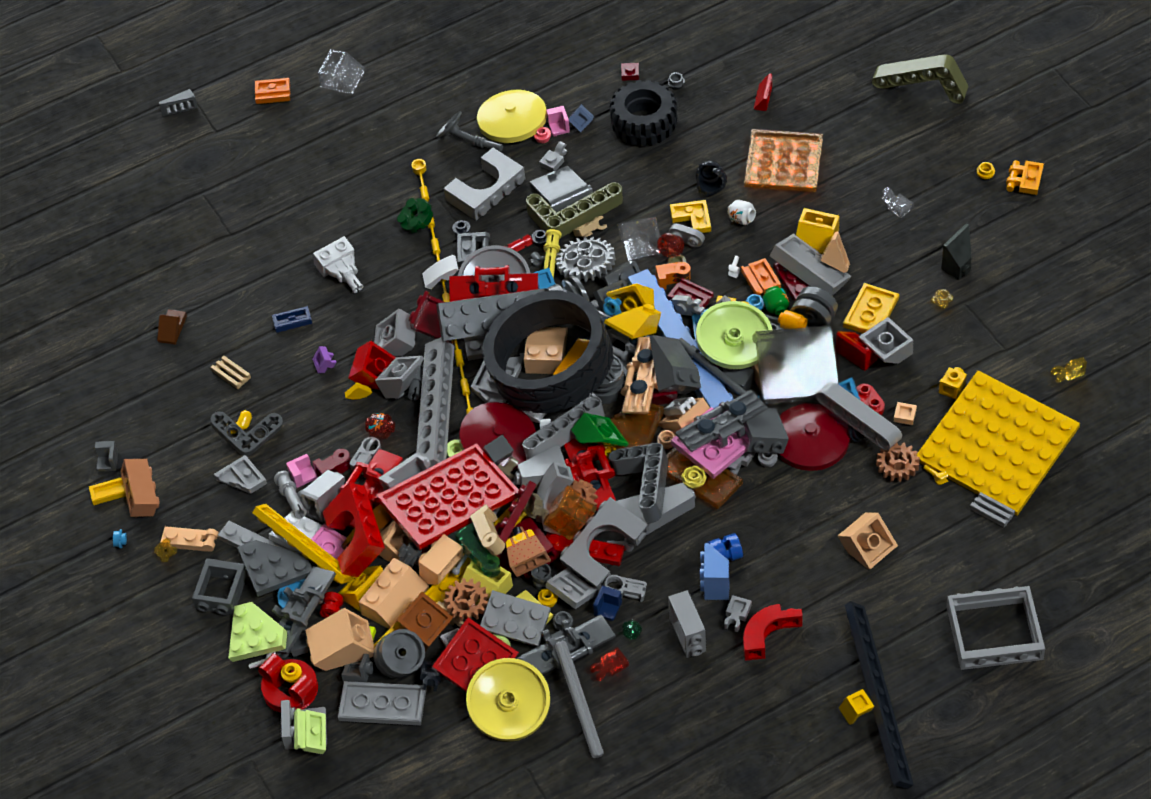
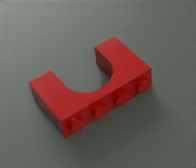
(367, 540)

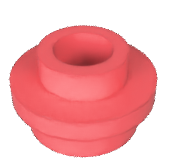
(543, 135)

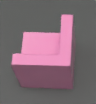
(558, 121)
(301, 470)

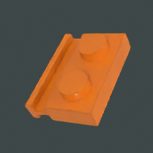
(272, 90)
(760, 276)

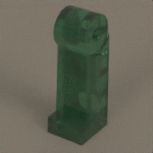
(477, 552)

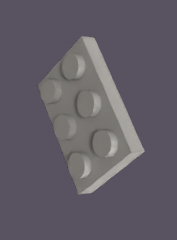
(515, 618)

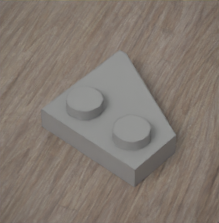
(241, 475)

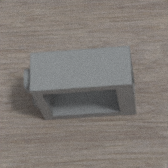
(687, 624)

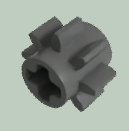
(409, 554)

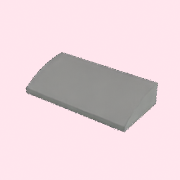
(806, 264)

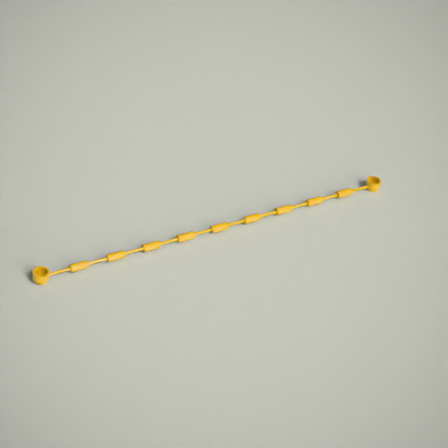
(419, 168)

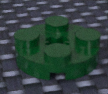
(407, 216)

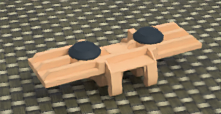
(640, 392)

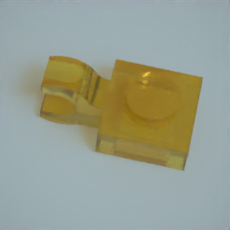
(1073, 369)

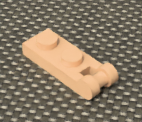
(191, 538)

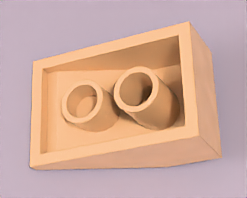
(545, 350)

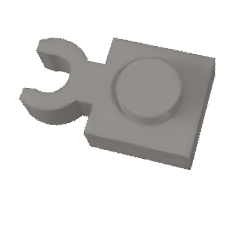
(686, 306)
(736, 611)

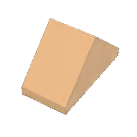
(835, 254)

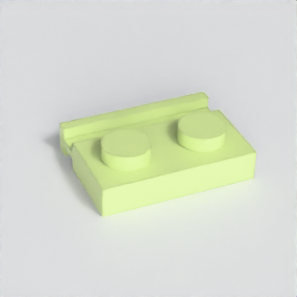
(310, 731)

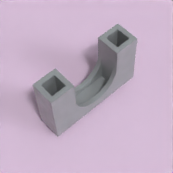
(478, 201)
(609, 518)

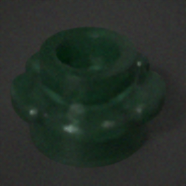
(631, 629)

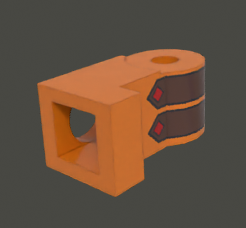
(672, 273)

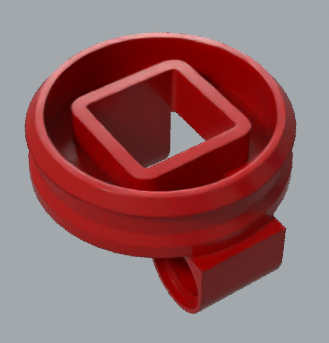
(301, 692)

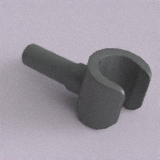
(537, 259)

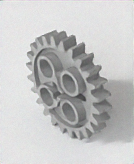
(585, 259)

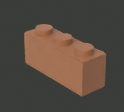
(139, 487)

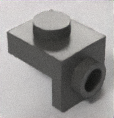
(358, 671)

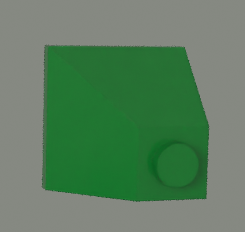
(598, 430)

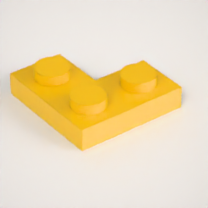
(694, 211)

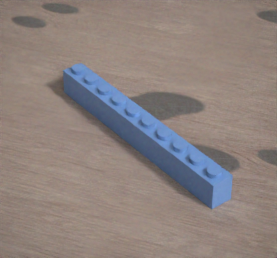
(672, 326)

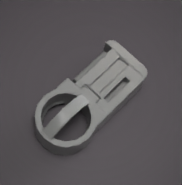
(363, 454)
(630, 587)

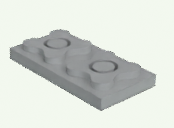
(382, 703)

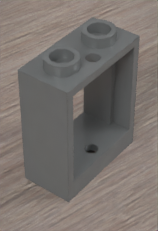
(225, 570)

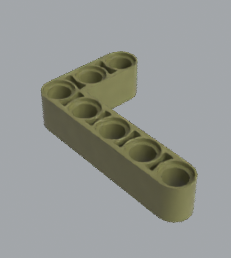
(922, 70)
(577, 213)

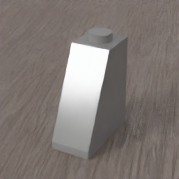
(535, 467)
(321, 493)

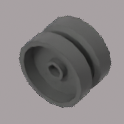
(816, 306)
(399, 653)

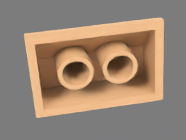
(392, 593)

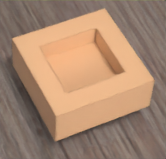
(905, 413)

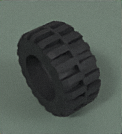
(638, 97)

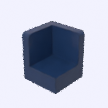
(607, 603)

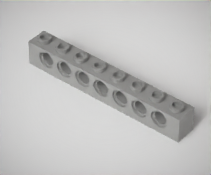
(435, 401)

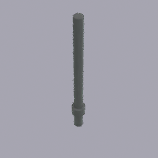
(695, 353)

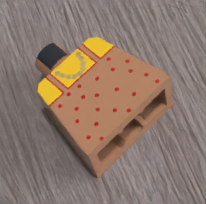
(525, 551)

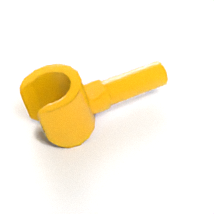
(940, 478)

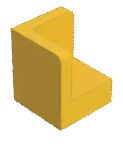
(855, 706)

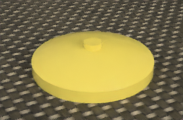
(511, 116)
(508, 699)

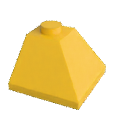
(636, 322)

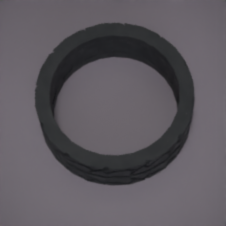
(533, 314)

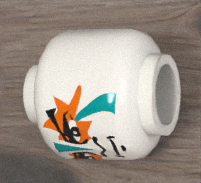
(741, 212)

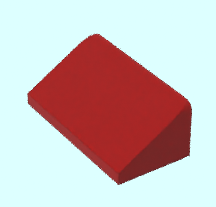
(763, 94)

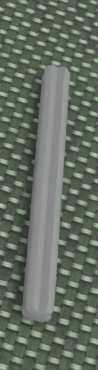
(579, 699)

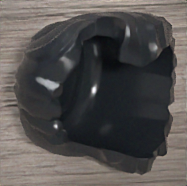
(710, 178)

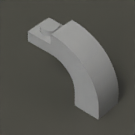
(551, 485)

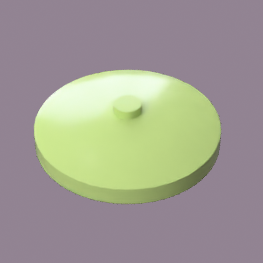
(727, 332)

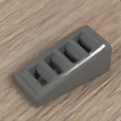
(184, 102)

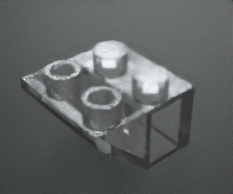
(340, 72)

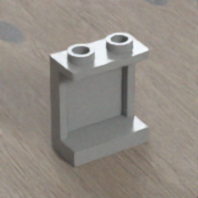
(404, 471)

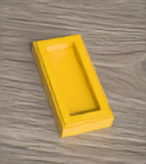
(107, 491)

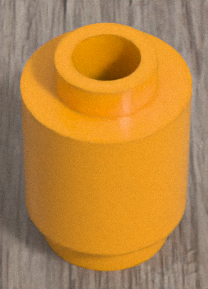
(792, 320)

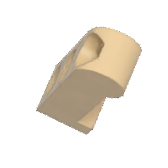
(483, 523)

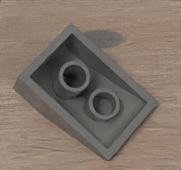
(673, 366)

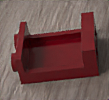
(426, 317)

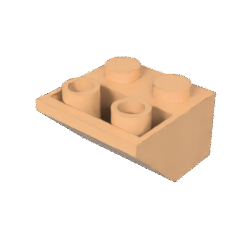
(439, 560)

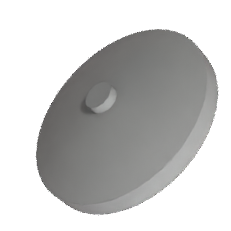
(493, 257)

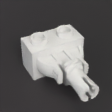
(339, 262)

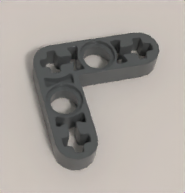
(243, 437)

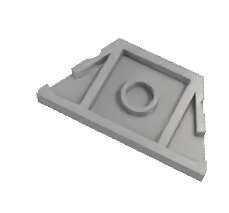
(483, 383)

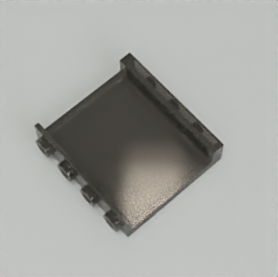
(794, 363)

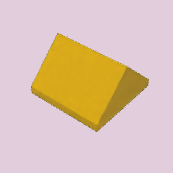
(633, 296)
(355, 589)

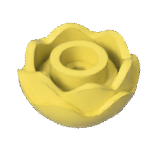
(694, 471)

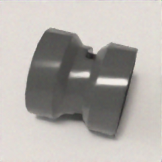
(540, 576)

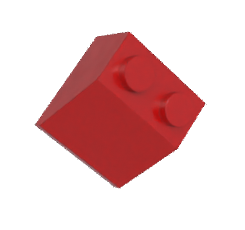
(369, 364)

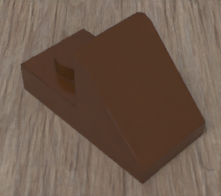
(170, 326)

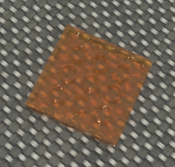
(783, 160)

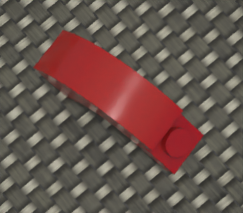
(763, 624)

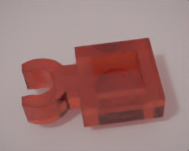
(610, 662)

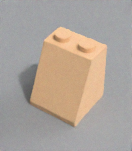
(339, 640)

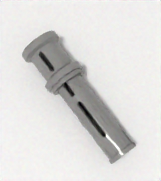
(288, 489)

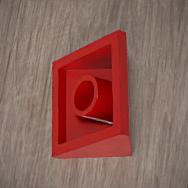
(854, 349)

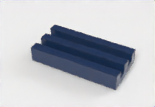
(292, 321)

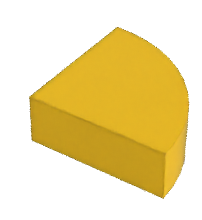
(358, 391)

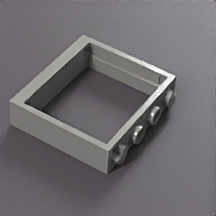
(1000, 655)

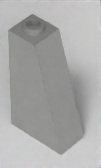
(677, 501)

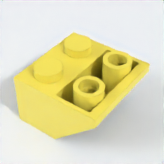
(500, 583)

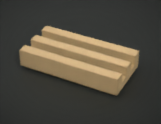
(222, 364)

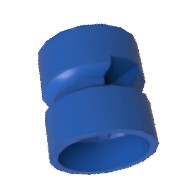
(729, 542)

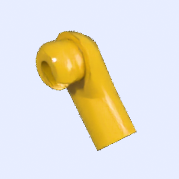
(243, 421)

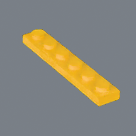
(300, 541)

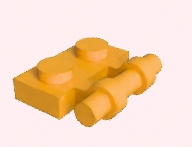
(1030, 178)

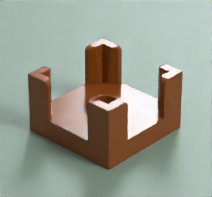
(424, 619)

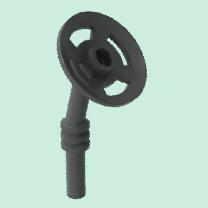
(452, 127)

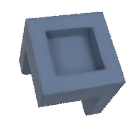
(581, 118)

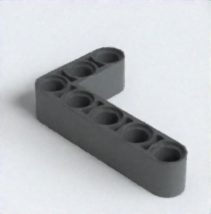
(654, 464)

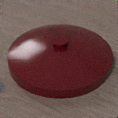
(496, 419)
(815, 437)

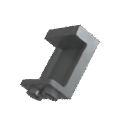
(766, 433)

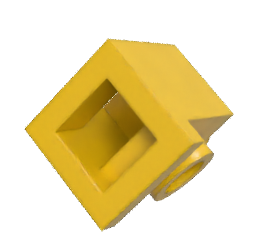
(954, 379)

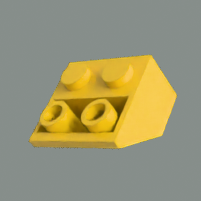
(817, 228)

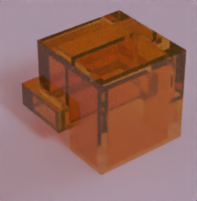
(569, 513)

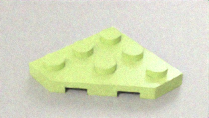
(254, 633)

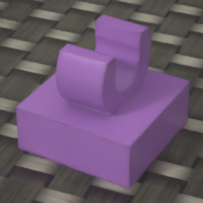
(322, 359)

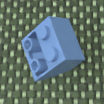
(714, 574)

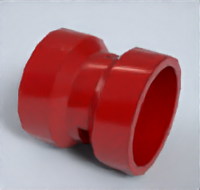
(332, 603)

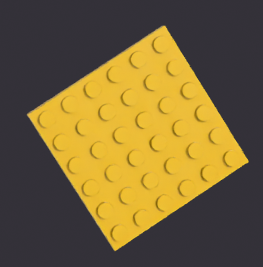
(997, 441)

